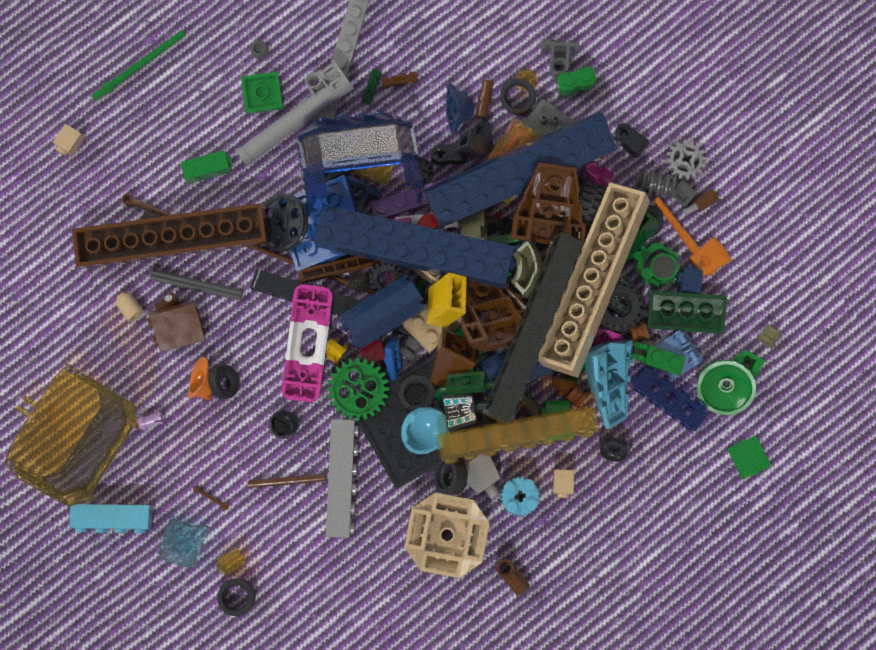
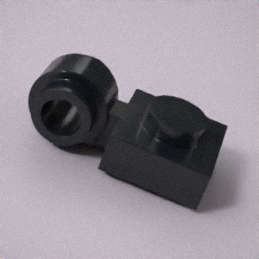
(504, 225)

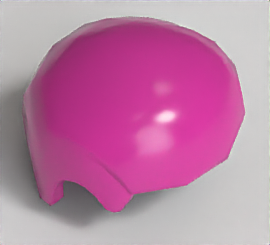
(599, 175)

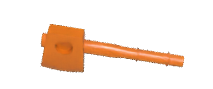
(709, 256)

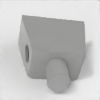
(483, 475)

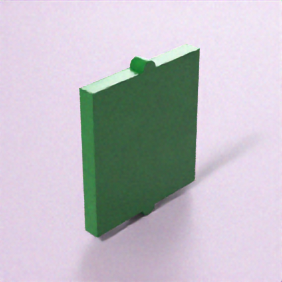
(749, 457)

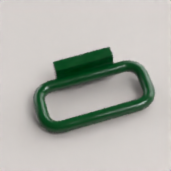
(464, 383)

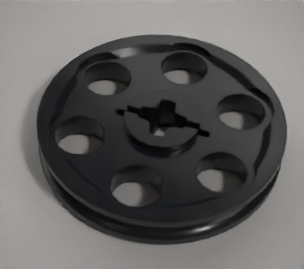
(289, 223)

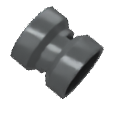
(413, 345)

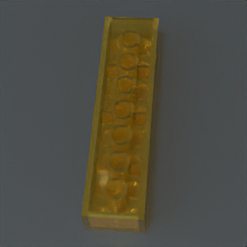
(519, 432)

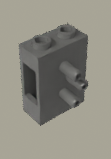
(546, 118)

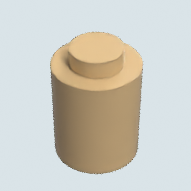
(129, 306)

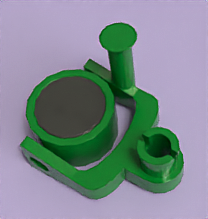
(662, 267)

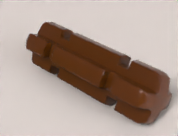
(398, 80)

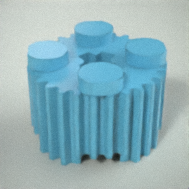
(528, 503)

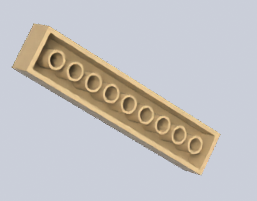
(593, 279)

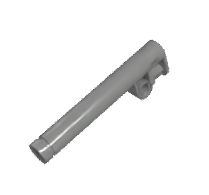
(330, 88)

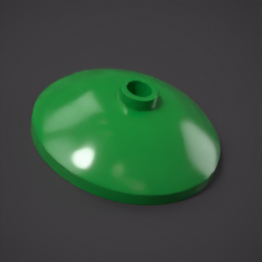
(726, 398)

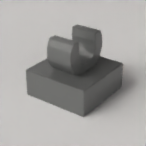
(684, 193)

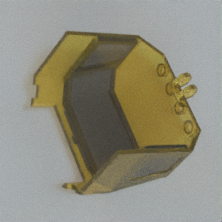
(70, 436)

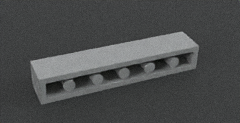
(341, 478)

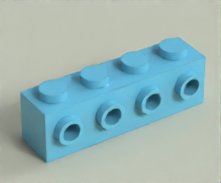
(111, 517)

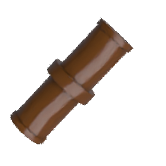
(484, 99)

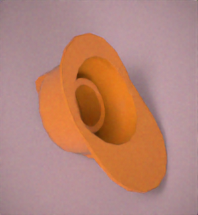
(199, 380)

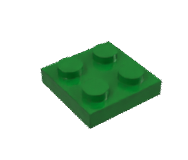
(262, 92)

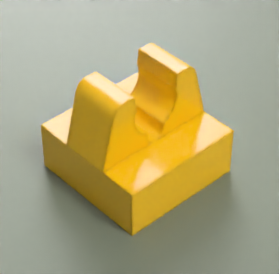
(334, 350)

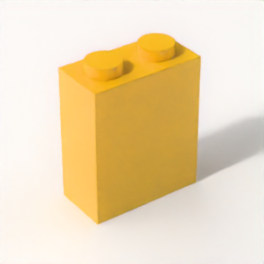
(446, 300)

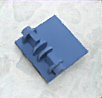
(682, 345)

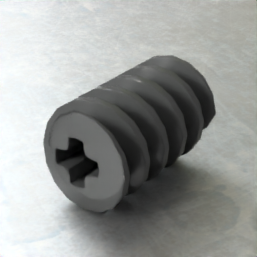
(655, 182)

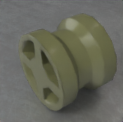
(769, 336)

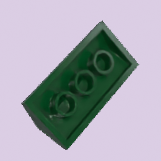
(686, 312)

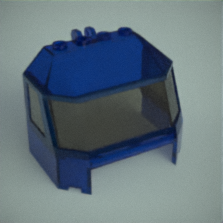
(357, 144)

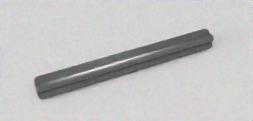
(195, 284)

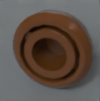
(563, 382)

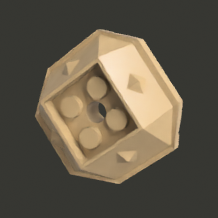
(450, 513)

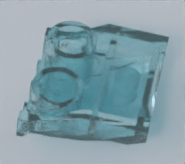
(182, 543)

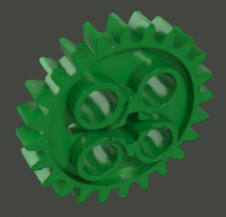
(367, 373)

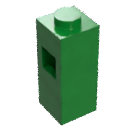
(206, 167)

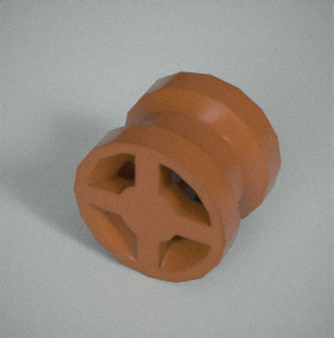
(639, 332)
(577, 396)

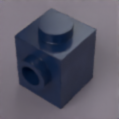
(689, 279)

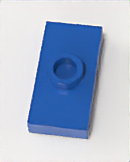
(393, 359)

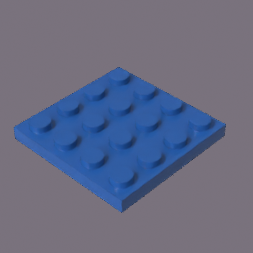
(338, 196)

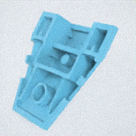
(608, 377)

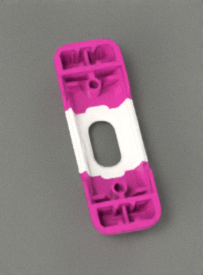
(304, 374)

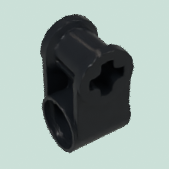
(631, 141)
(449, 155)

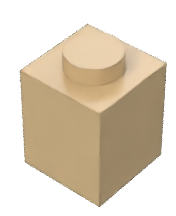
(68, 141)
(563, 483)

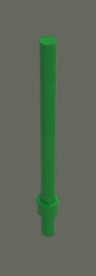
(108, 87)

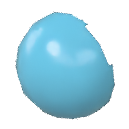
(420, 429)

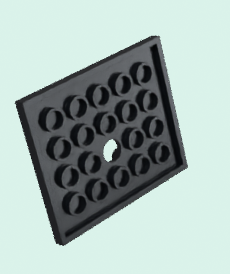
(386, 428)

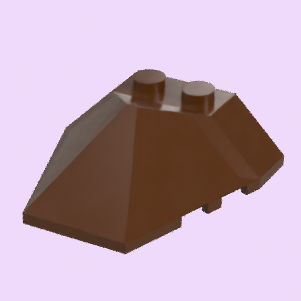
(550, 206)
(491, 316)

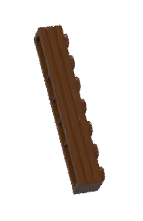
(335, 268)

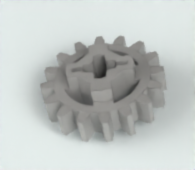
(688, 167)

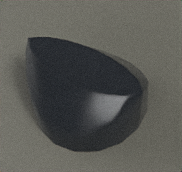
(614, 448)

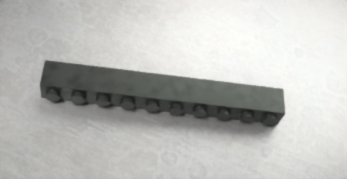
(532, 328)

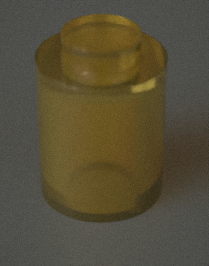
(231, 561)

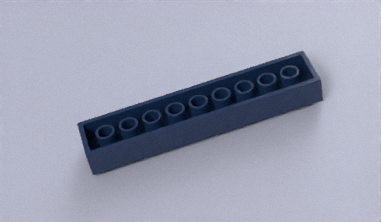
(513, 170)
(413, 246)

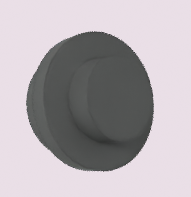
(259, 49)

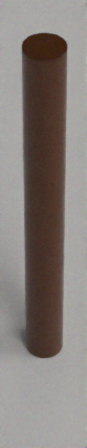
(286, 480)

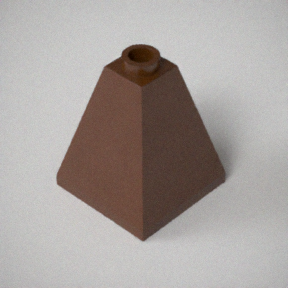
(452, 357)

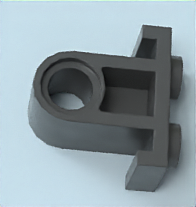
(559, 54)

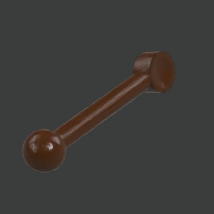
(197, 489)

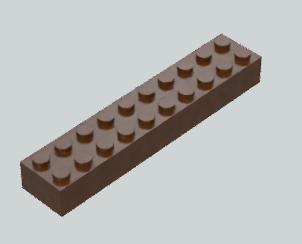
(170, 236)

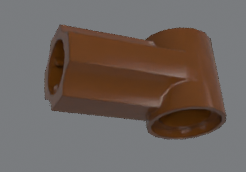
(513, 577)

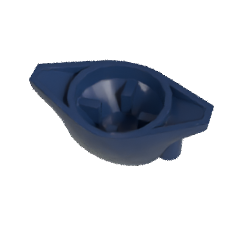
(458, 107)

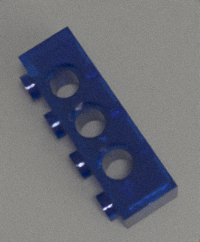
(642, 387)

